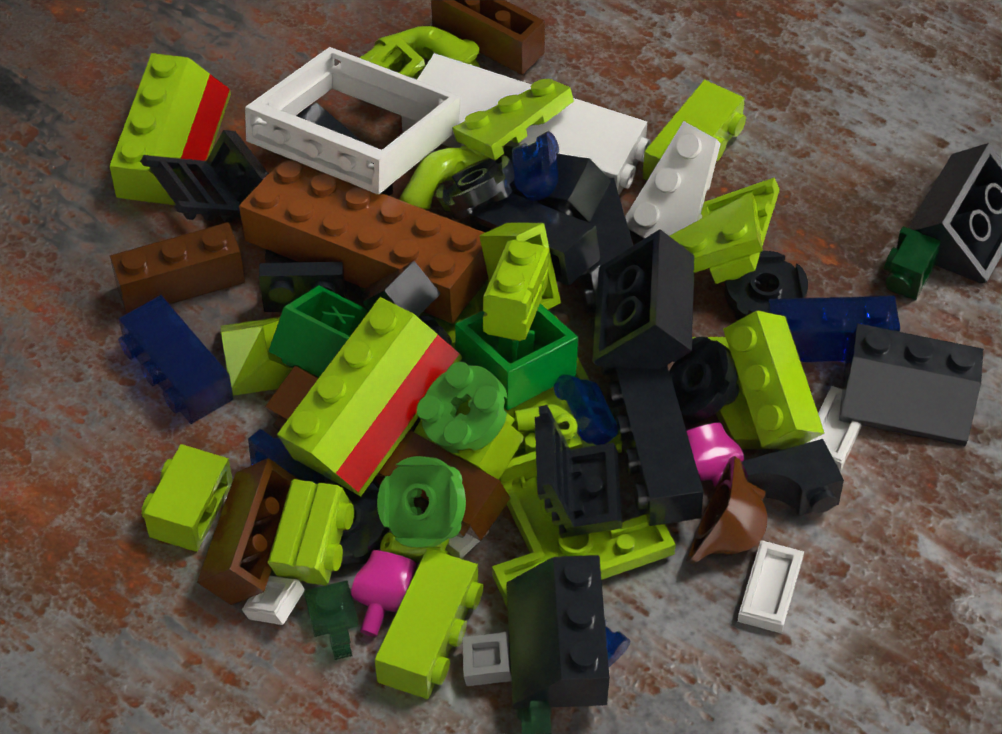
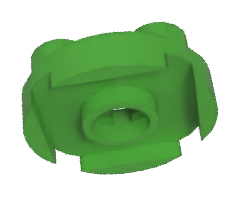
(446, 395)
(446, 502)

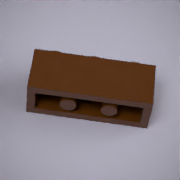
(497, 27)
(179, 267)
(245, 533)

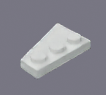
(677, 184)

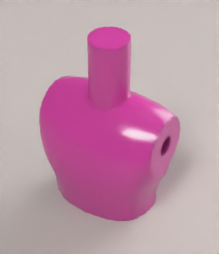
(712, 450)
(381, 587)

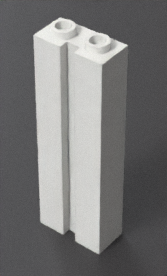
(581, 129)

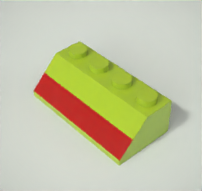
(171, 117)
(367, 397)

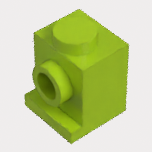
(400, 58)

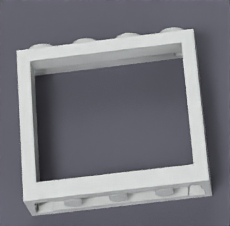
(275, 127)

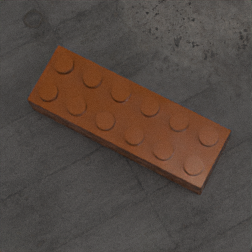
(331, 220)

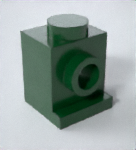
(911, 262)

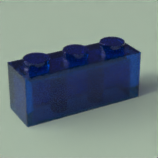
(826, 325)
(175, 360)

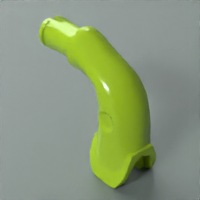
(431, 40)
(435, 169)

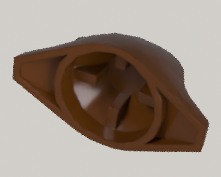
(733, 517)

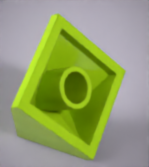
(248, 357)

